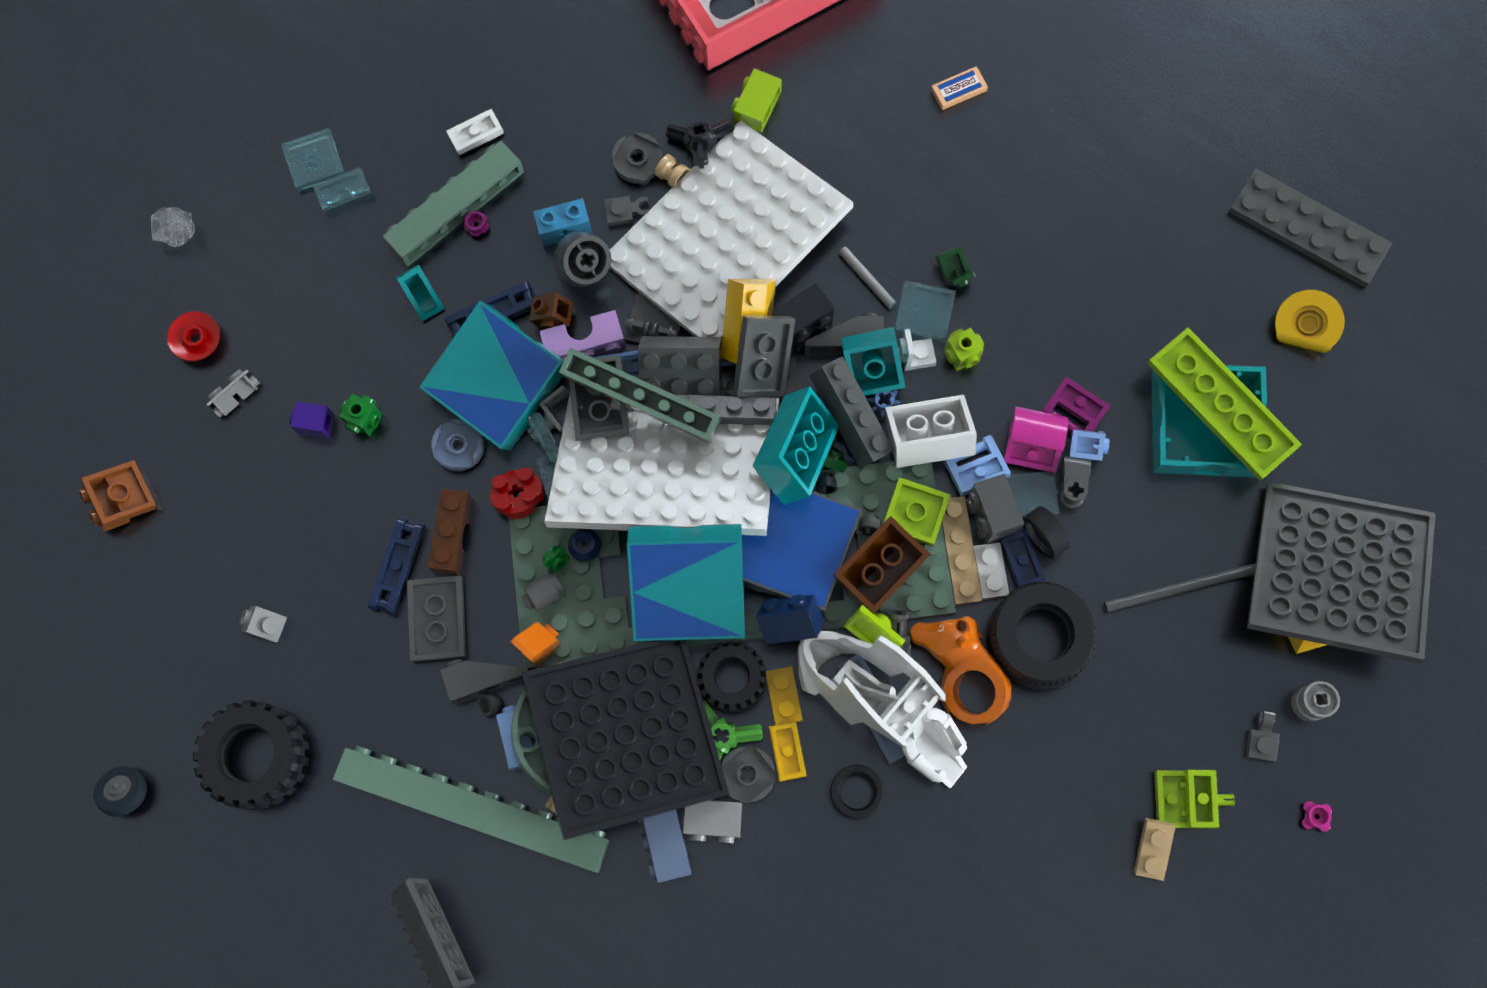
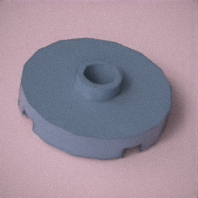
(446, 438)

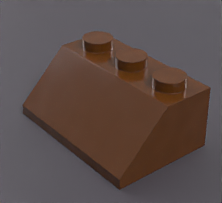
(880, 565)

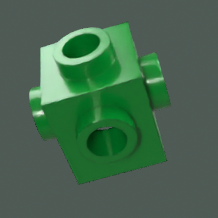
(360, 414)

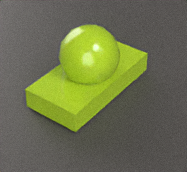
(870, 626)

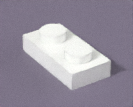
(475, 132)
(991, 571)

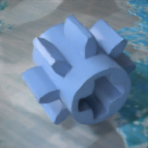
(883, 396)

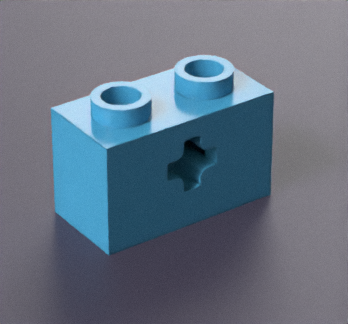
(561, 220)

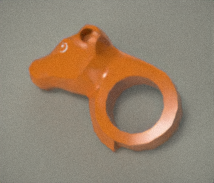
(960, 650)

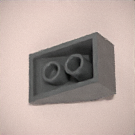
(596, 414)

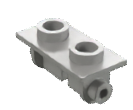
(224, 398)

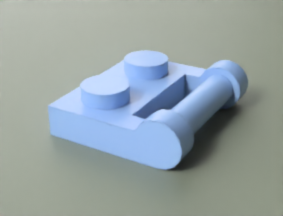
(979, 469)

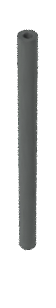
(1179, 588)

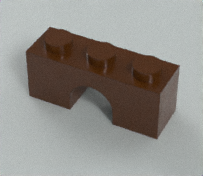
(446, 547)

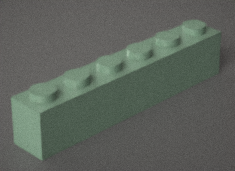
(452, 203)
(640, 395)

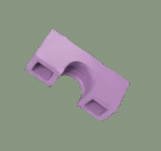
(604, 338)

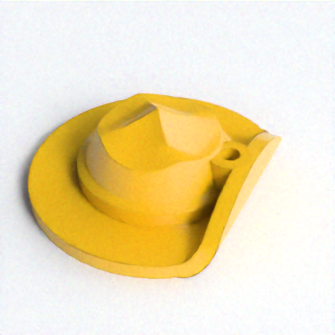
(1310, 321)

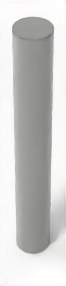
(866, 276)

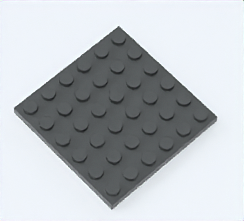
(1343, 572)

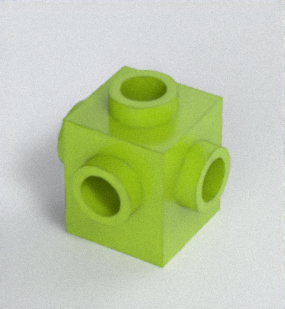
(960, 355)

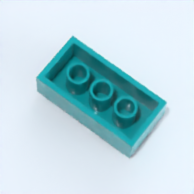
(796, 446)

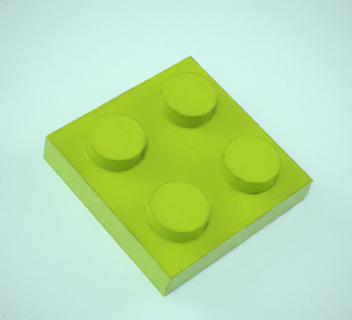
(918, 510)

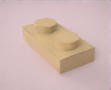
(1154, 849)

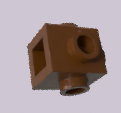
(551, 310)

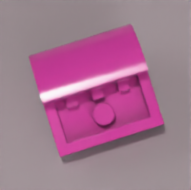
(1036, 439)

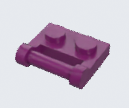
(1078, 403)

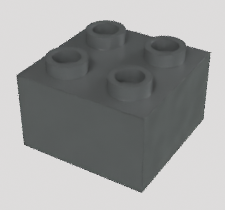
(994, 509)

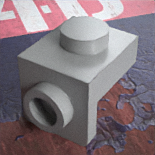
(262, 623)

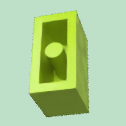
(757, 99)

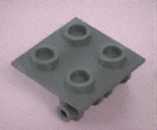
(648, 320)

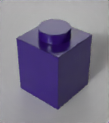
(311, 419)

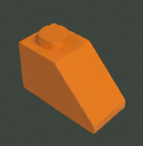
(537, 643)

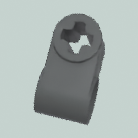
(1074, 476)

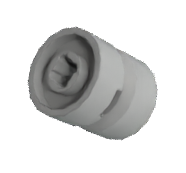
(1315, 701)

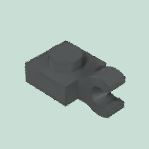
(1261, 742)

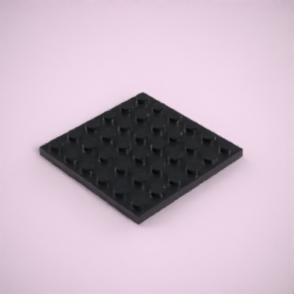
(623, 736)

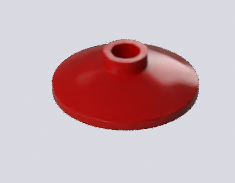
(186, 328)

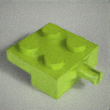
(1189, 798)

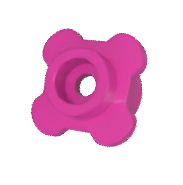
(1324, 812)

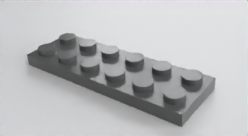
(1310, 227)

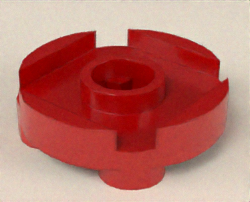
(505, 485)

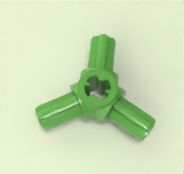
(738, 734)

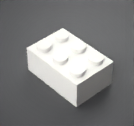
(930, 431)

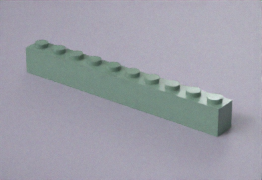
(468, 808)

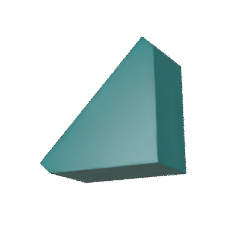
(420, 293)

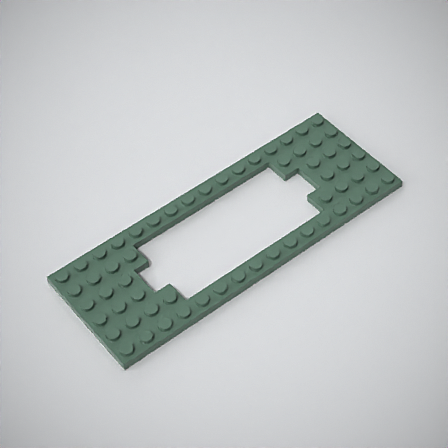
(598, 624)

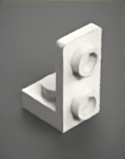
(916, 353)

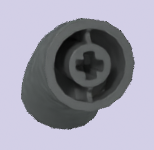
(581, 259)

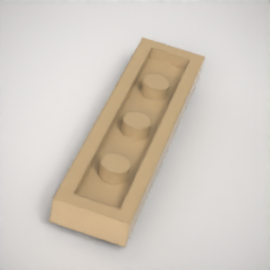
(960, 553)

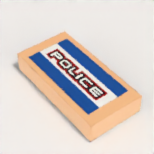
(959, 88)

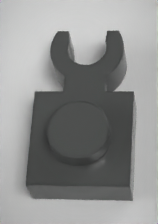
(621, 211)

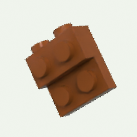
(116, 495)

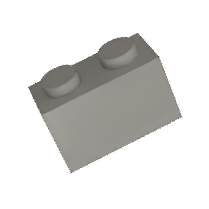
(713, 819)

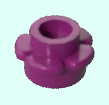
(471, 219)

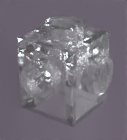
(172, 226)

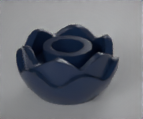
(588, 552)

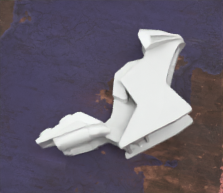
(925, 733)

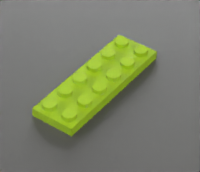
(1224, 404)

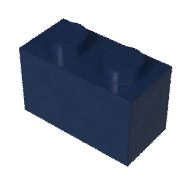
(790, 619)

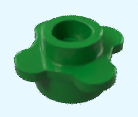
(555, 559)

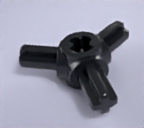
(700, 138)

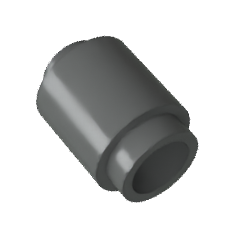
(542, 592)

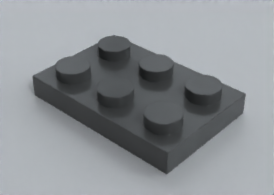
(763, 356)
(436, 619)

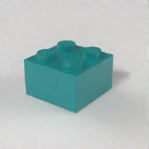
(874, 360)

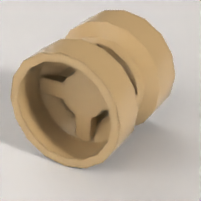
(671, 170)

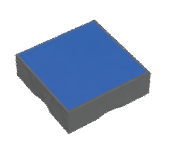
(801, 548)

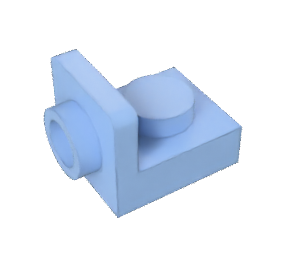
(1088, 444)

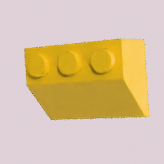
(744, 298)

